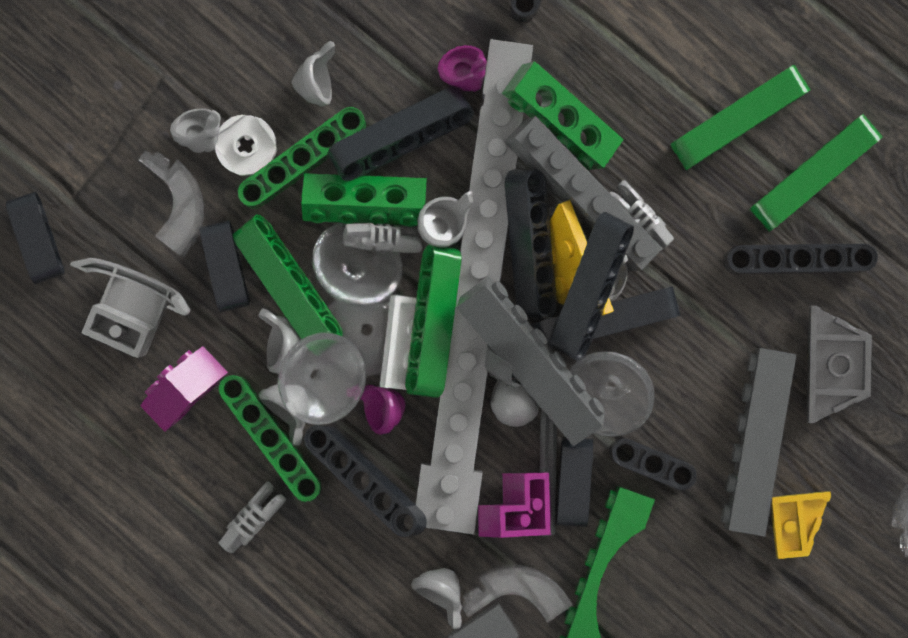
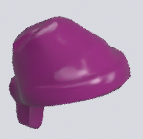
(463, 68)
(382, 408)

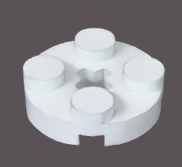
(229, 141)

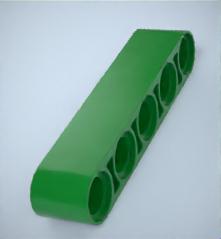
(740, 117)
(286, 160)
(816, 172)
(284, 279)
(433, 321)
(256, 431)

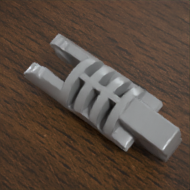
(643, 214)
(382, 237)
(251, 519)

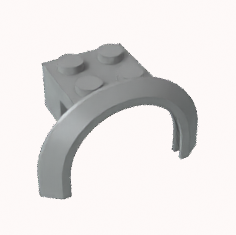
(128, 307)

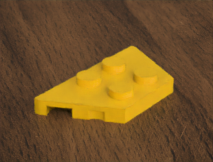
(567, 250)

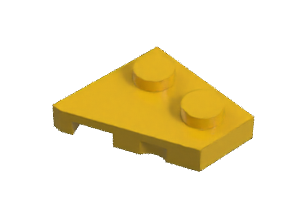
(796, 522)

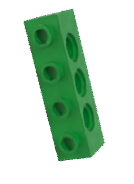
(600, 138)
(376, 191)

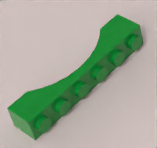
(625, 518)

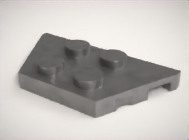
(836, 365)

